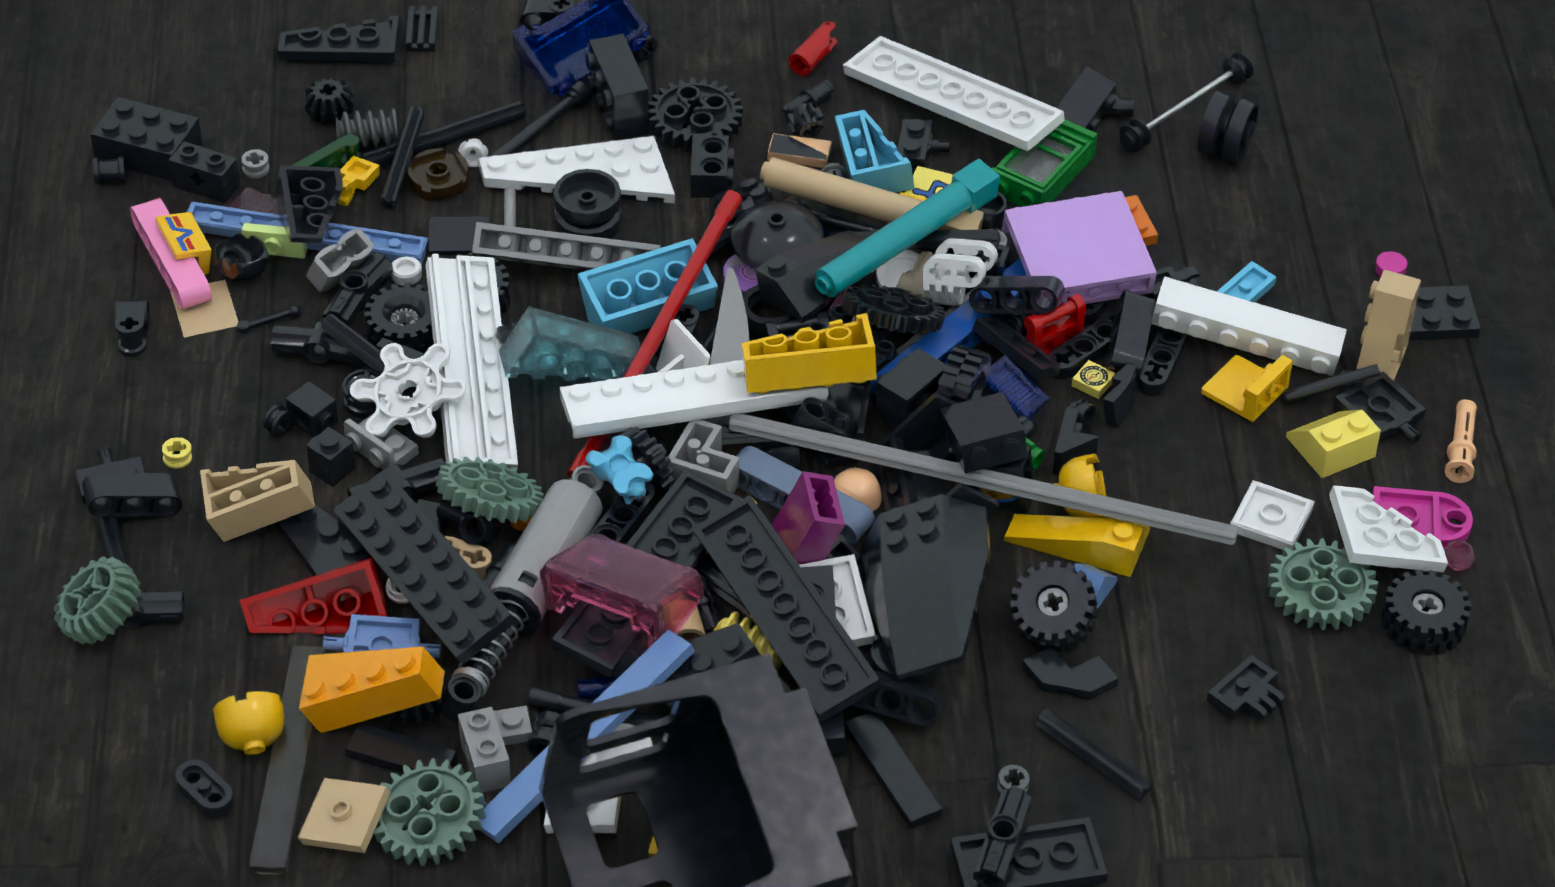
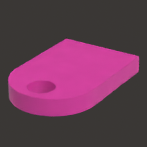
(1428, 511)

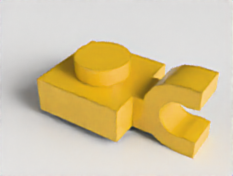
(356, 174)

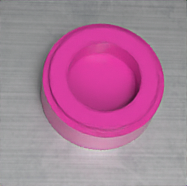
(1392, 262)

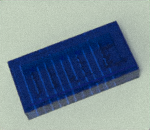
(1017, 387)

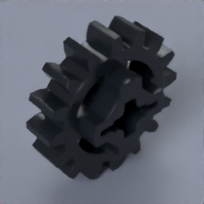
(652, 455)

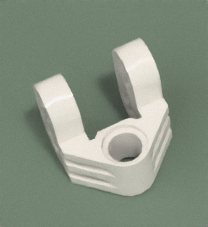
(951, 274)

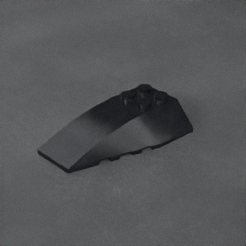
(925, 580)

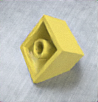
(1336, 441)

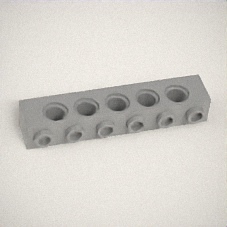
(551, 247)

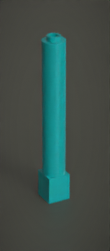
(967, 191)

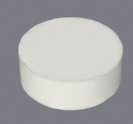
(406, 270)

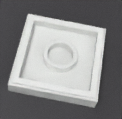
(1272, 515)

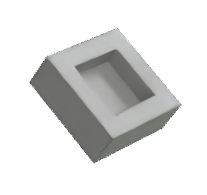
(514, 724)

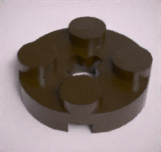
(431, 186)

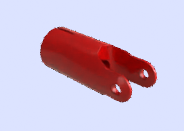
(812, 50)

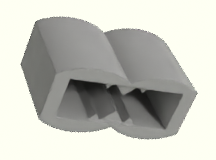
(339, 258)

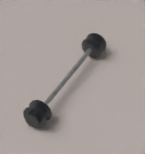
(1138, 133)

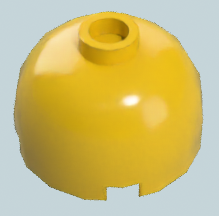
(1081, 475)
(250, 722)

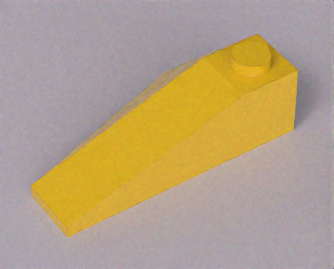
(1087, 540)

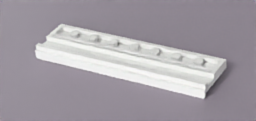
(466, 320)
(670, 399)

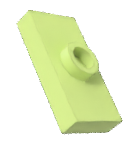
(275, 240)

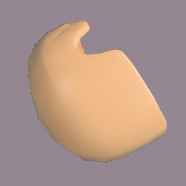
(860, 485)

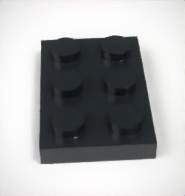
(1444, 314)

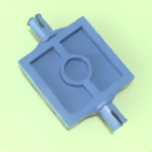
(380, 633)

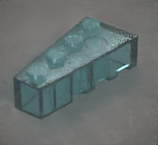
(565, 347)

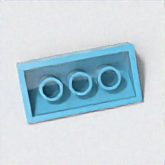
(633, 290)

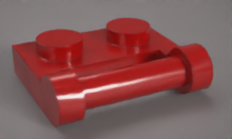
(1059, 331)

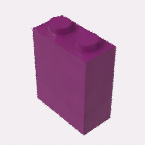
(810, 518)

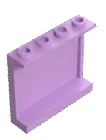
(1085, 244)

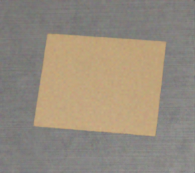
(208, 316)

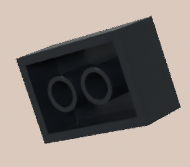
(618, 87)
(143, 136)

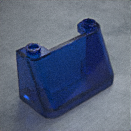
(559, 46)

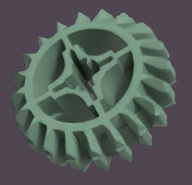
(97, 600)

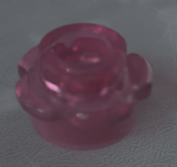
(1459, 555)

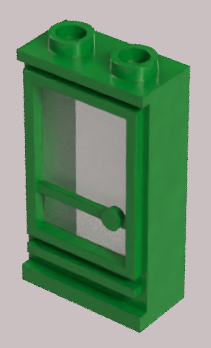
(1047, 167)

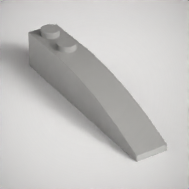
(730, 330)

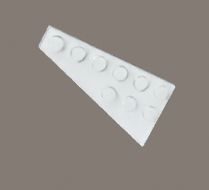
(631, 162)

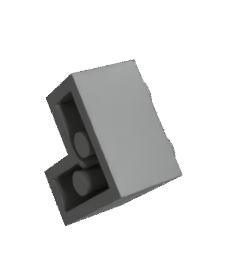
(701, 454)

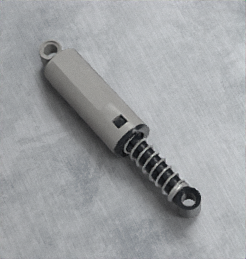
(562, 519)

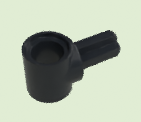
(468, 524)

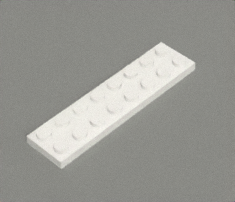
(954, 93)

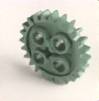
(489, 489)
(1321, 584)
(430, 812)

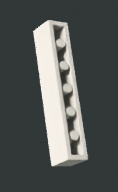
(1248, 326)

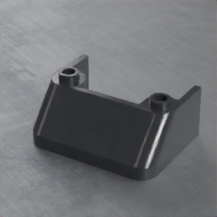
(924, 435)

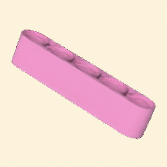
(181, 275)

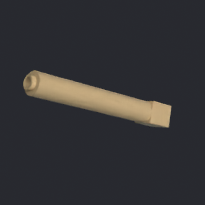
(850, 194)

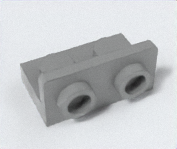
(383, 451)

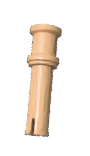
(1462, 450)

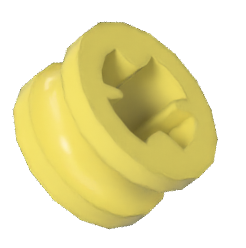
(176, 460)

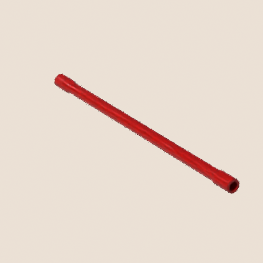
(722, 215)

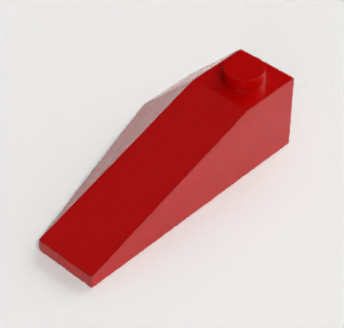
(318, 602)

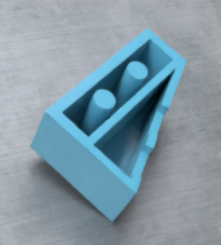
(870, 155)

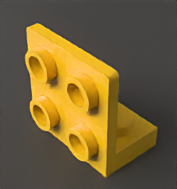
(1248, 387)

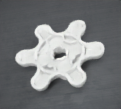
(401, 374)

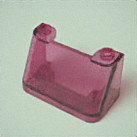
(624, 581)

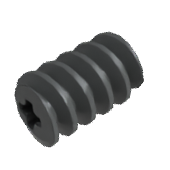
(369, 127)

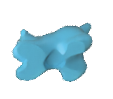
(620, 469)

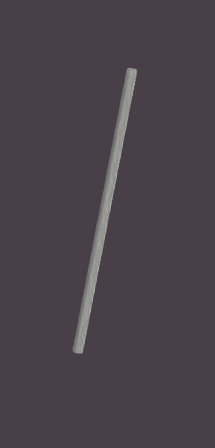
(985, 479)

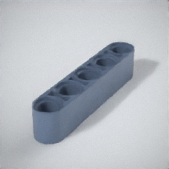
(774, 480)

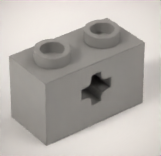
(484, 748)

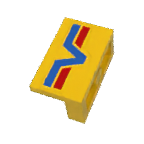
(185, 238)

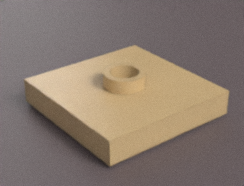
(344, 815)

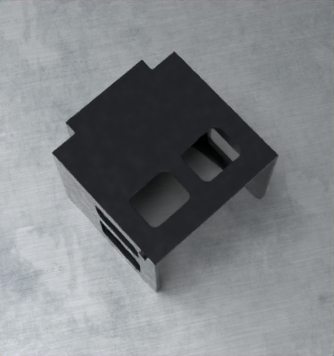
(730, 792)

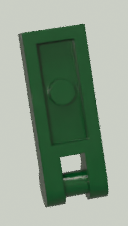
(334, 154)

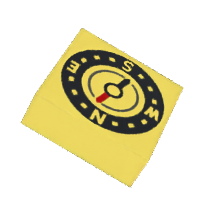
(1093, 379)

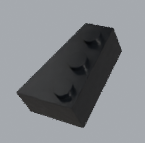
(716, 650)

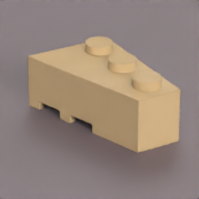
(1388, 321)
(254, 497)

